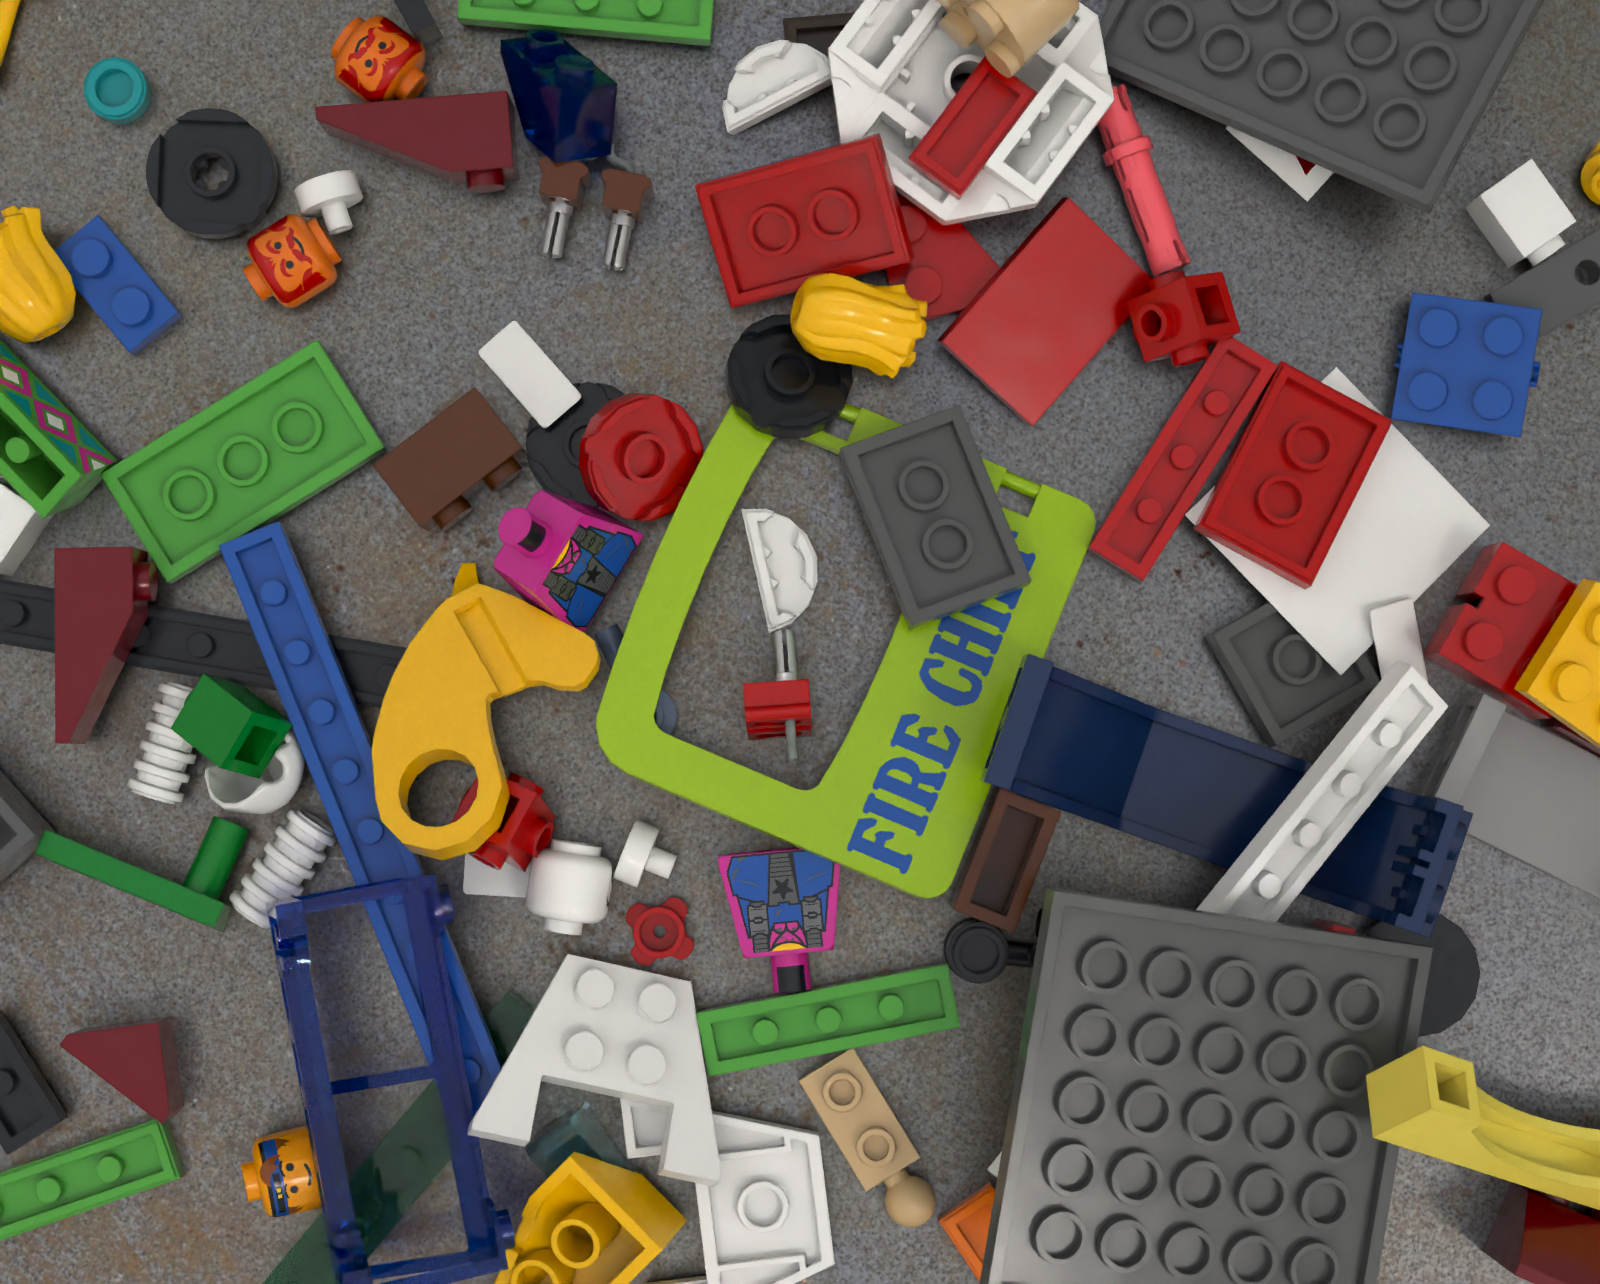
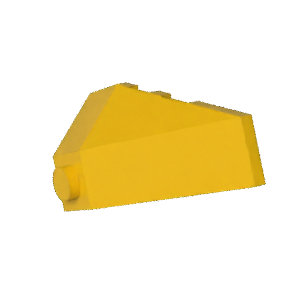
(590, 1226)

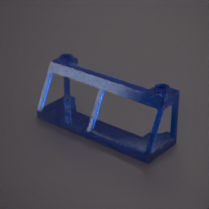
(486, 1230)

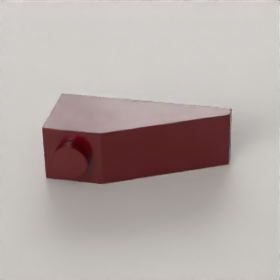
(450, 137)
(97, 620)

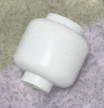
(569, 886)

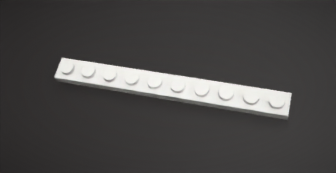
(1326, 801)

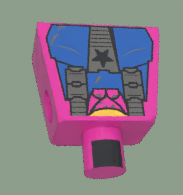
(563, 555)
(782, 909)

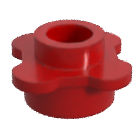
(673, 943)

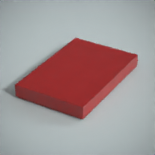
(804, 219)
(1046, 311)
(1293, 475)

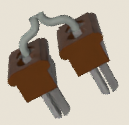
(623, 202)

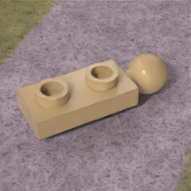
(870, 1136)

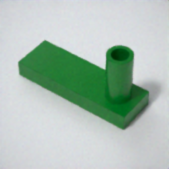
(194, 899)

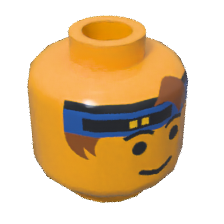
(282, 1173)

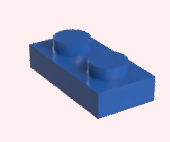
(117, 285)

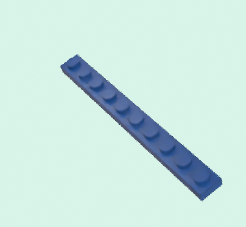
(342, 770)

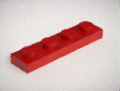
(1182, 457)

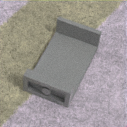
(1525, 791)

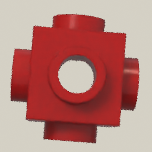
(1182, 317)
(524, 827)

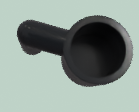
(981, 952)

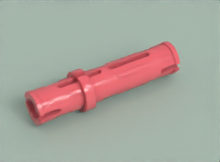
(1145, 198)

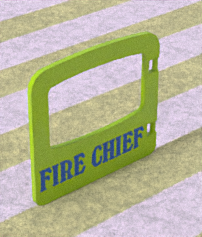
(913, 760)

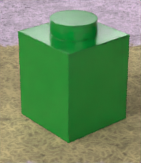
(231, 726)

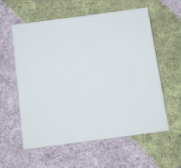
(1388, 549)

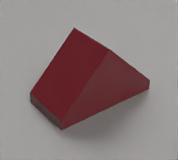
(135, 1060)

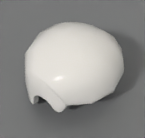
(262, 795)

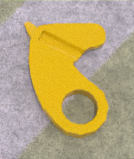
(440, 698)

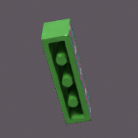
(42, 444)

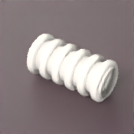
(165, 751)
(284, 866)

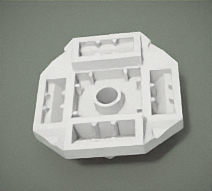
(895, 80)

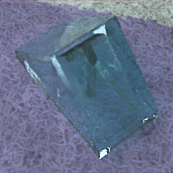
(574, 1131)

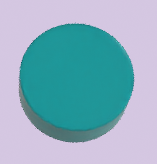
(117, 90)

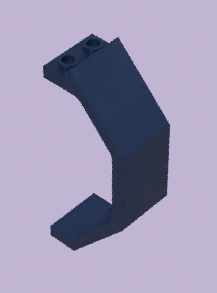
(1211, 793)

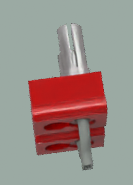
(782, 705)

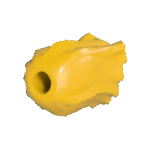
(34, 282)
(858, 322)

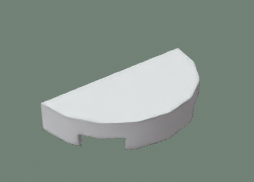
(773, 80)
(782, 564)

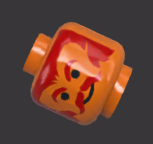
(379, 60)
(291, 261)

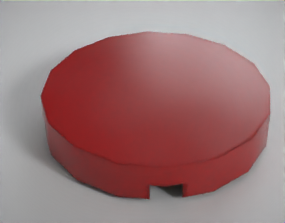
(639, 456)

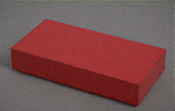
(971, 128)

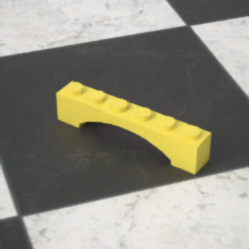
(1437, 1109)

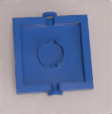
(1467, 364)

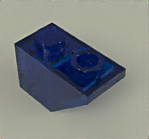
(560, 96)

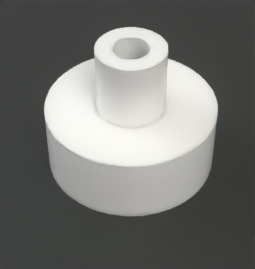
(330, 197)
(642, 855)

